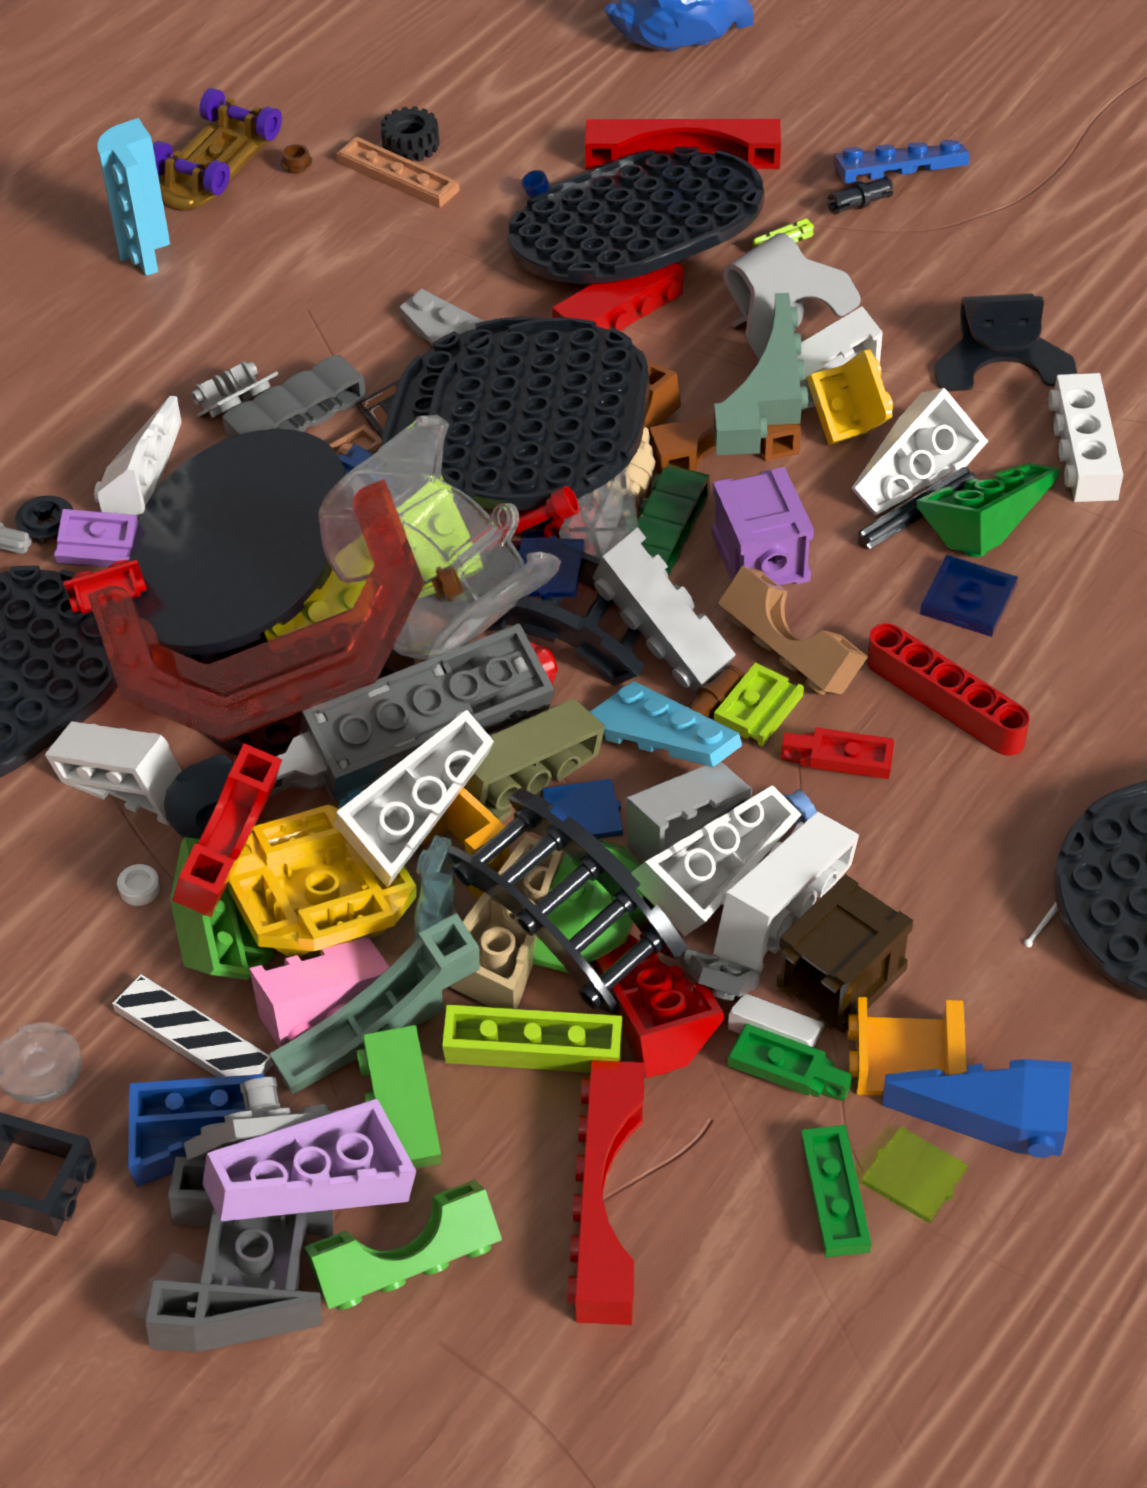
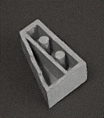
(681, 807)

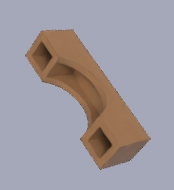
(759, 605)

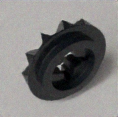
(38, 509)

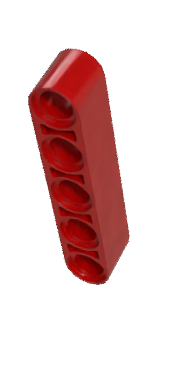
(948, 689)

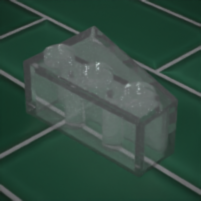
(604, 516)

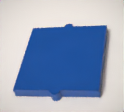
(589, 804)

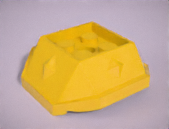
(310, 888)

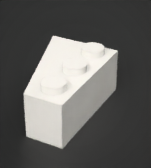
(116, 763)

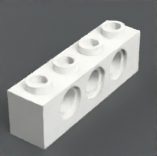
(1086, 437)

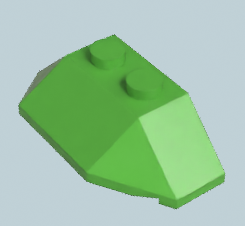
(582, 908)
(217, 943)

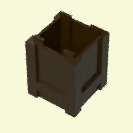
(843, 951)

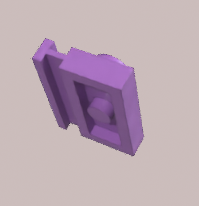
(94, 537)

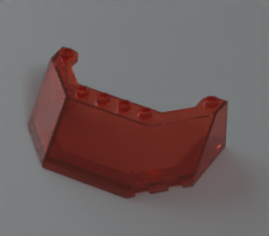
(281, 673)

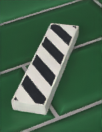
(189, 1031)

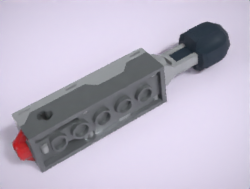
(374, 728)

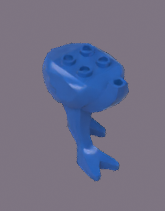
(677, 22)

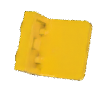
(850, 398)

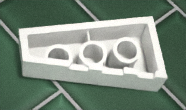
(698, 869)

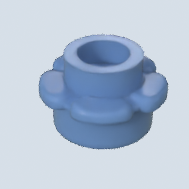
(802, 804)

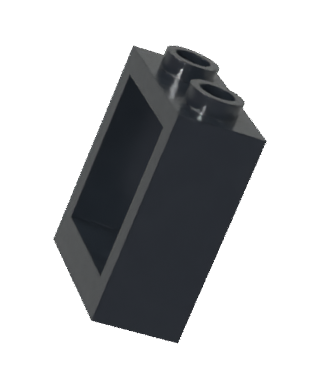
(62, 1196)

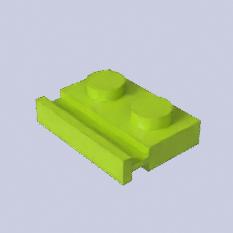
(759, 704)

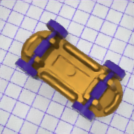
(215, 153)

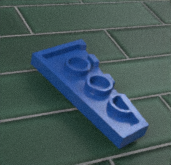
(899, 160)

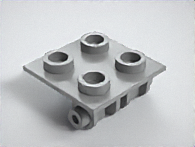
(224, 392)

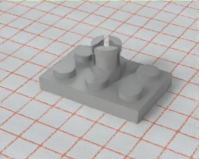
(261, 1117)

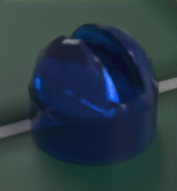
(535, 183)

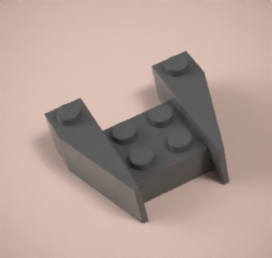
(246, 1276)

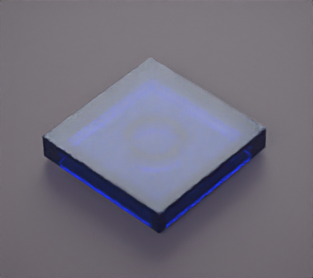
(969, 595)

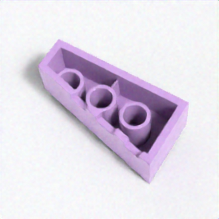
(312, 1167)

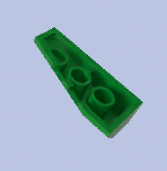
(986, 509)

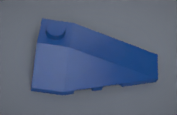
(1009, 1108)

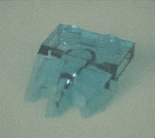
(437, 885)

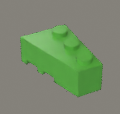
(400, 1085)

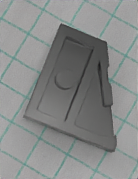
(722, 976)

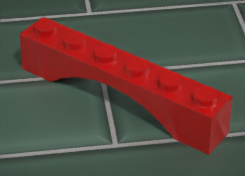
(750, 139)
(605, 1269)

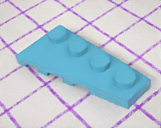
(661, 723)

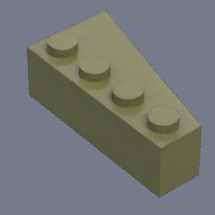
(534, 753)

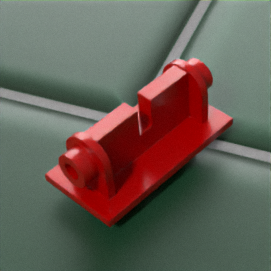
(120, 573)

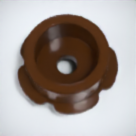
(296, 158)
(447, 583)

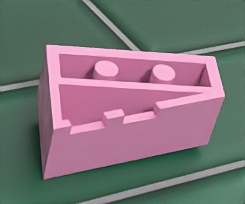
(310, 990)

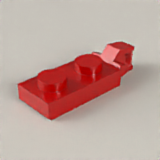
(840, 752)

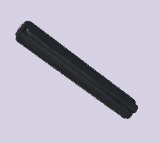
(908, 512)

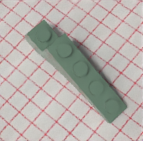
(770, 392)
(398, 998)

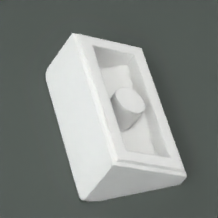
(774, 1019)

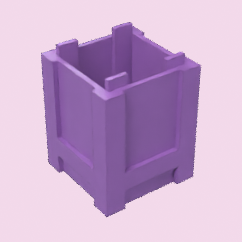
(763, 526)

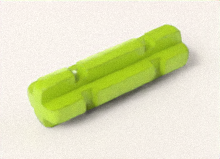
(802, 230)

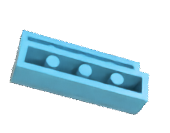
(133, 193)

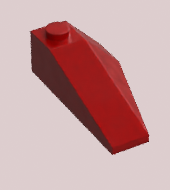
(661, 1012)

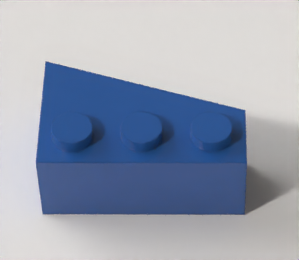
(171, 1113)

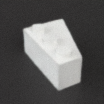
(839, 344)

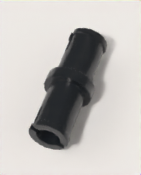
(860, 195)

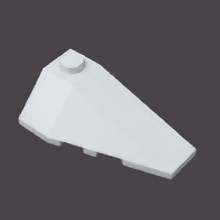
(919, 450)
(140, 464)

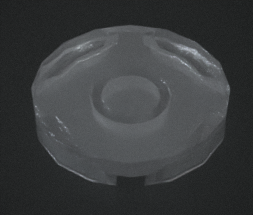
(39, 1063)

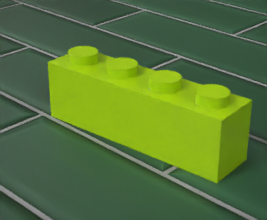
(530, 1038)

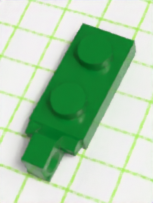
(788, 1064)

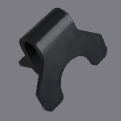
(1001, 331)

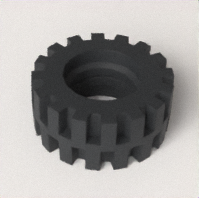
(410, 133)

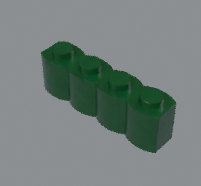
(672, 511)

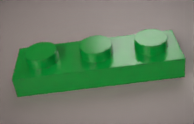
(835, 1191)

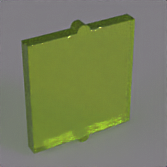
(915, 1174)

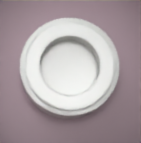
(138, 884)

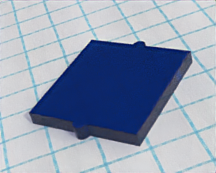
(569, 552)

